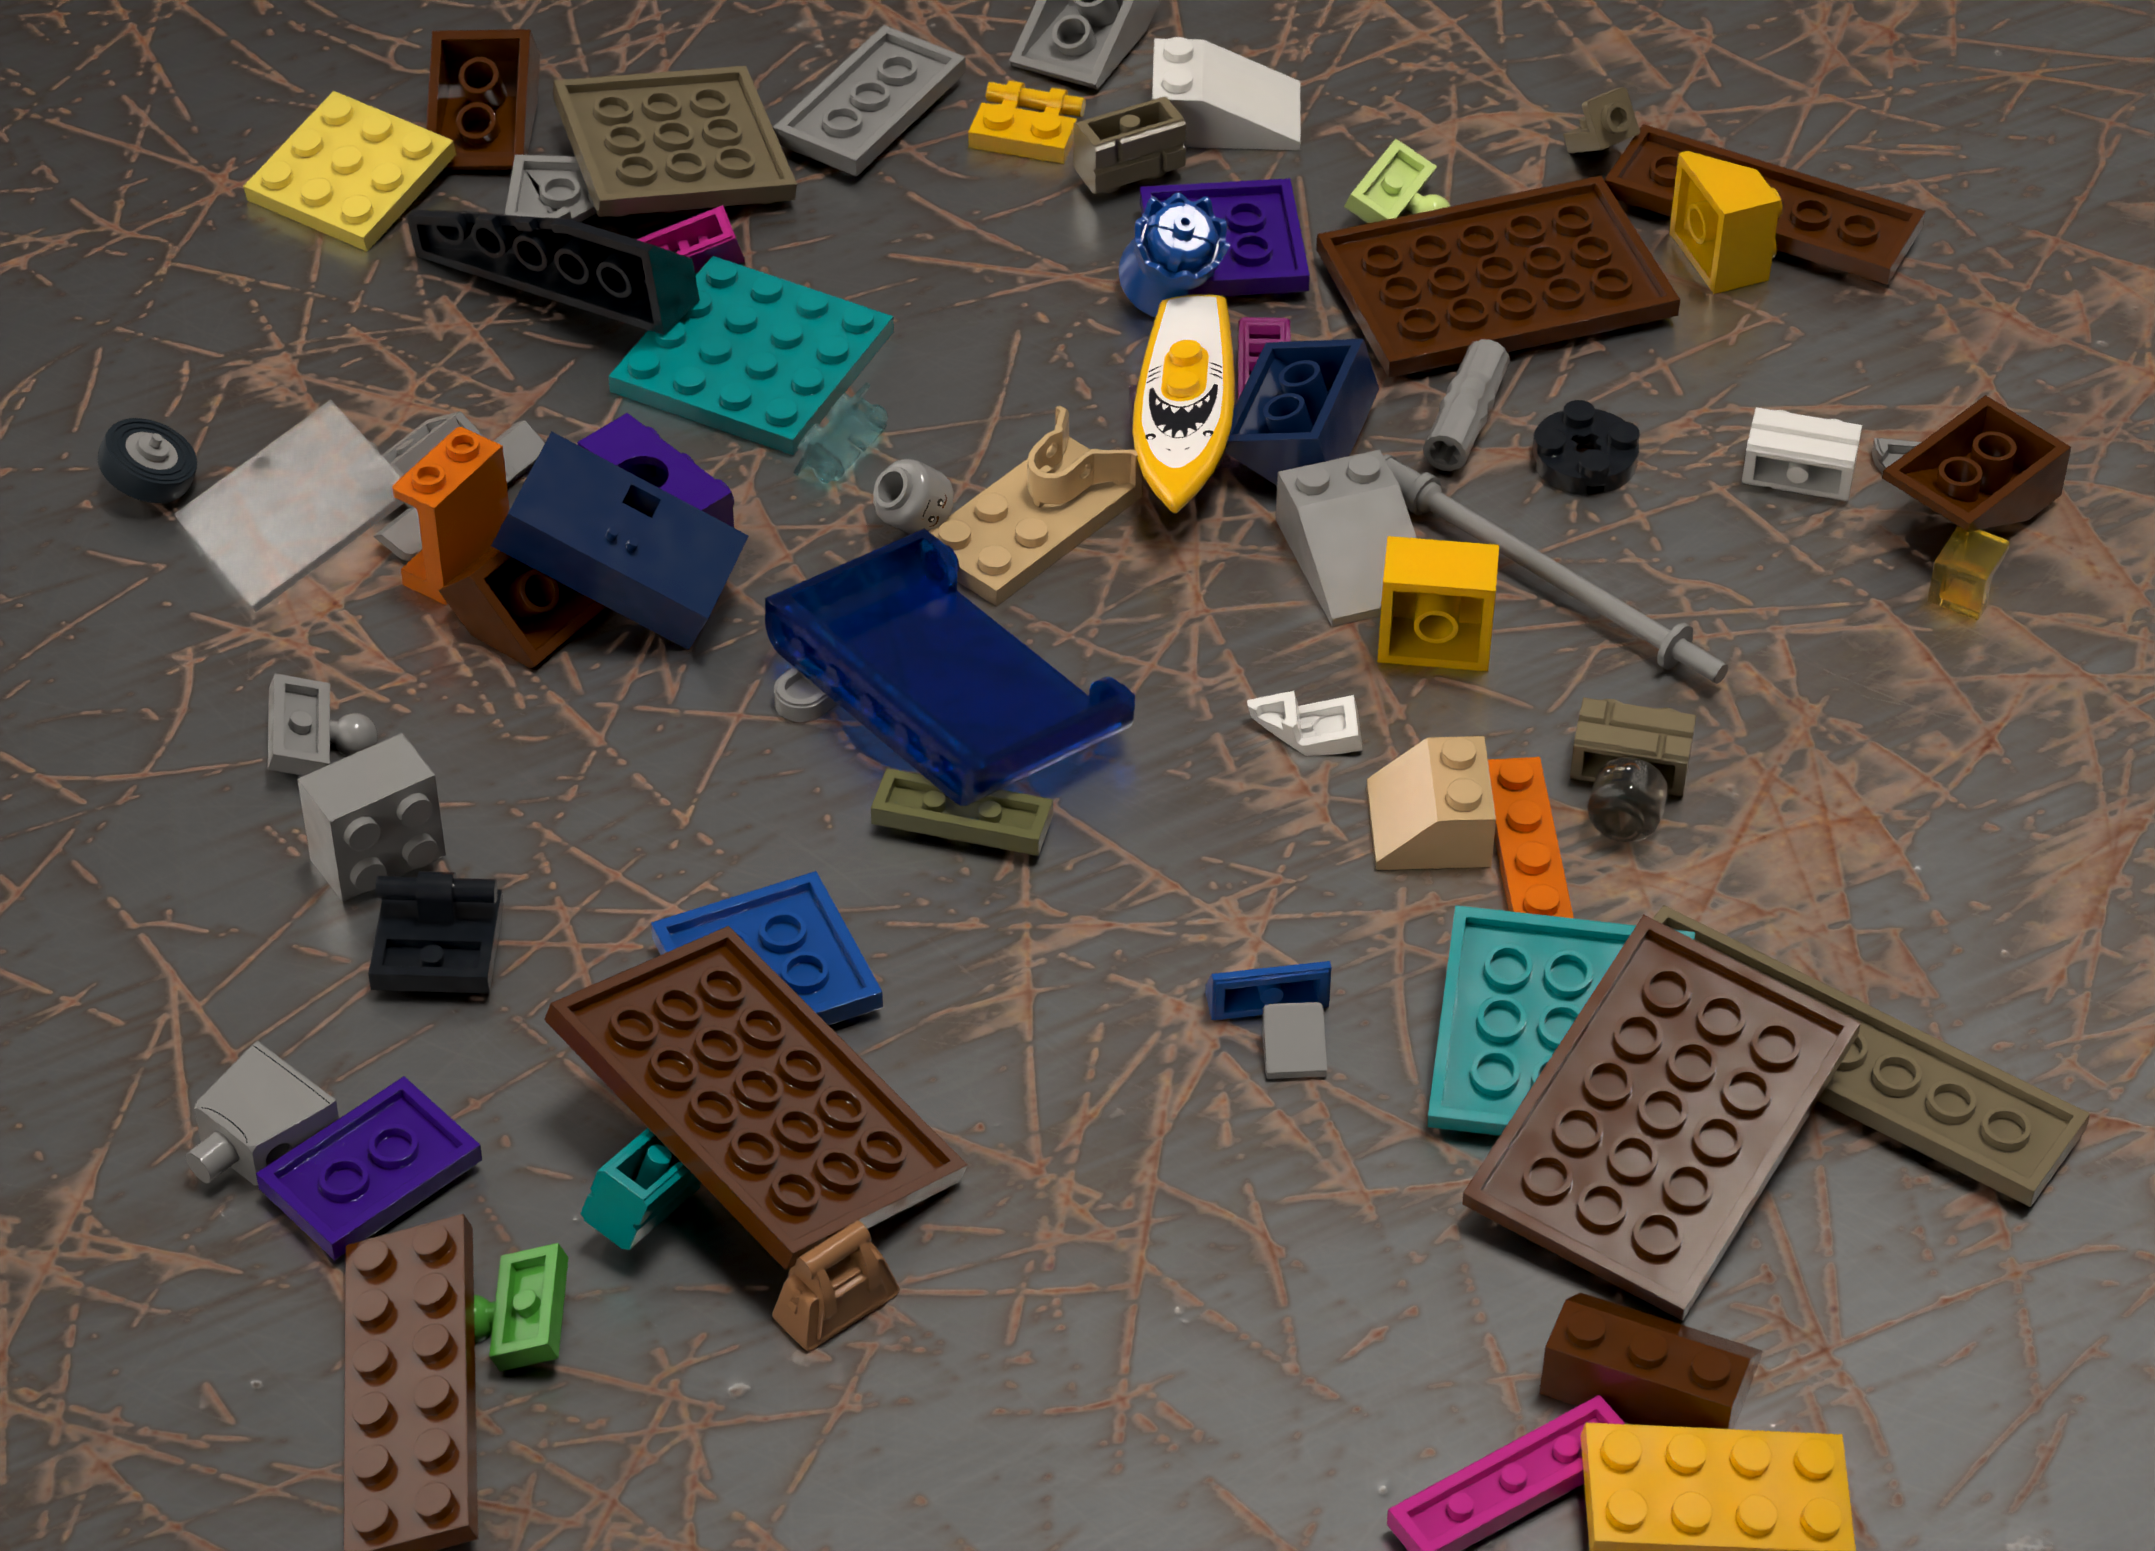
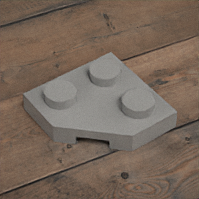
(548, 188)

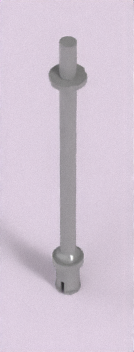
(1424, 494)

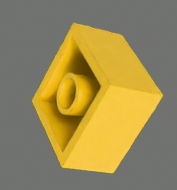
(1438, 603)

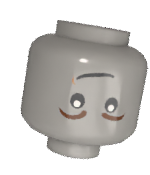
(913, 496)

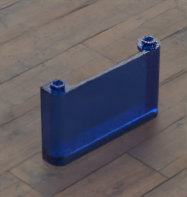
(937, 671)

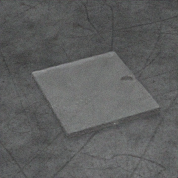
(292, 505)

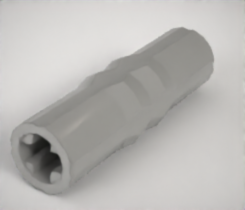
(1466, 405)

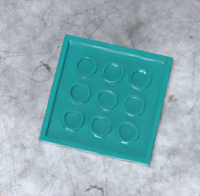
(754, 356)
(1508, 1005)

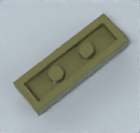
(998, 820)

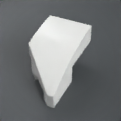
(1311, 728)

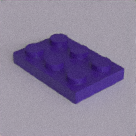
(369, 1167)

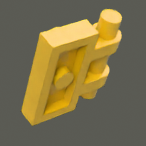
(1022, 132)

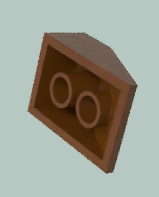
(483, 95)
(1984, 468)

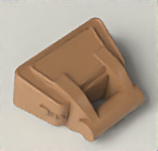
(834, 1287)

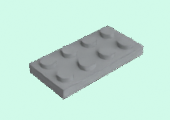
(869, 100)

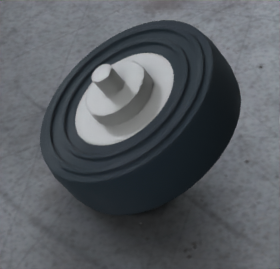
(147, 460)

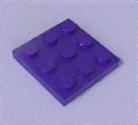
(1262, 233)

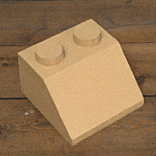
(1434, 807)

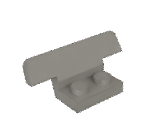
(520, 452)

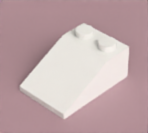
(1226, 96)

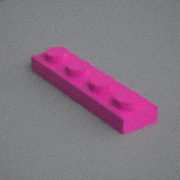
(1499, 1485)

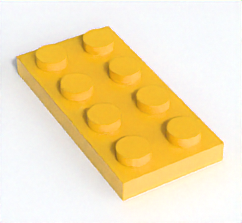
(1714, 1489)

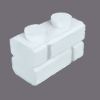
(1801, 454)

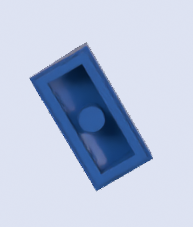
(1248, 991)

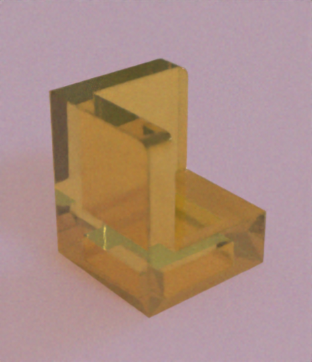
(1966, 570)

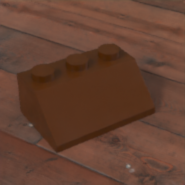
(517, 607)
(1645, 1366)

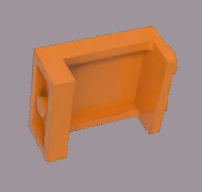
(459, 508)

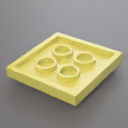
(350, 170)

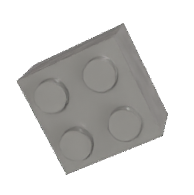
(372, 816)

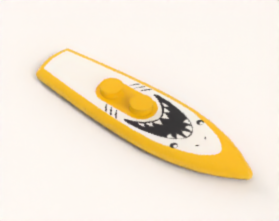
(1184, 397)

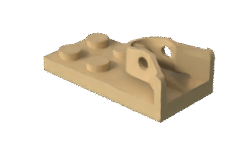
(1039, 512)

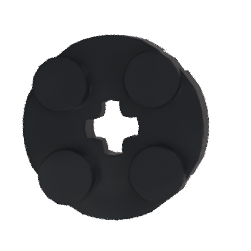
(1580, 425)

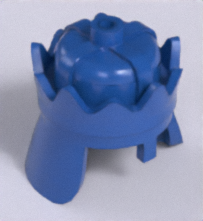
(1172, 251)

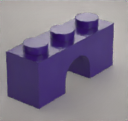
(649, 457)

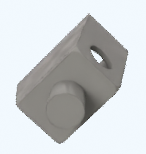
(256, 1116)

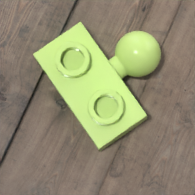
(1395, 186)

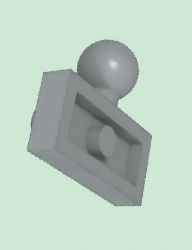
(303, 730)

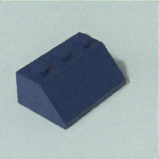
(1302, 405)

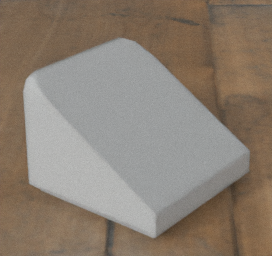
(1294, 1040)

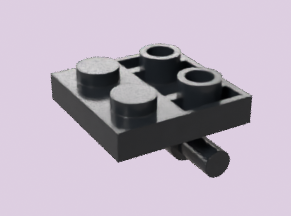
(436, 933)

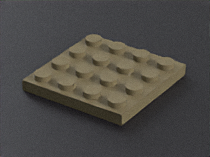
(673, 141)

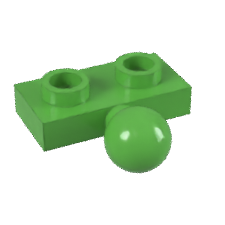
(527, 1308)

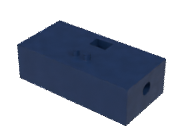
(620, 541)

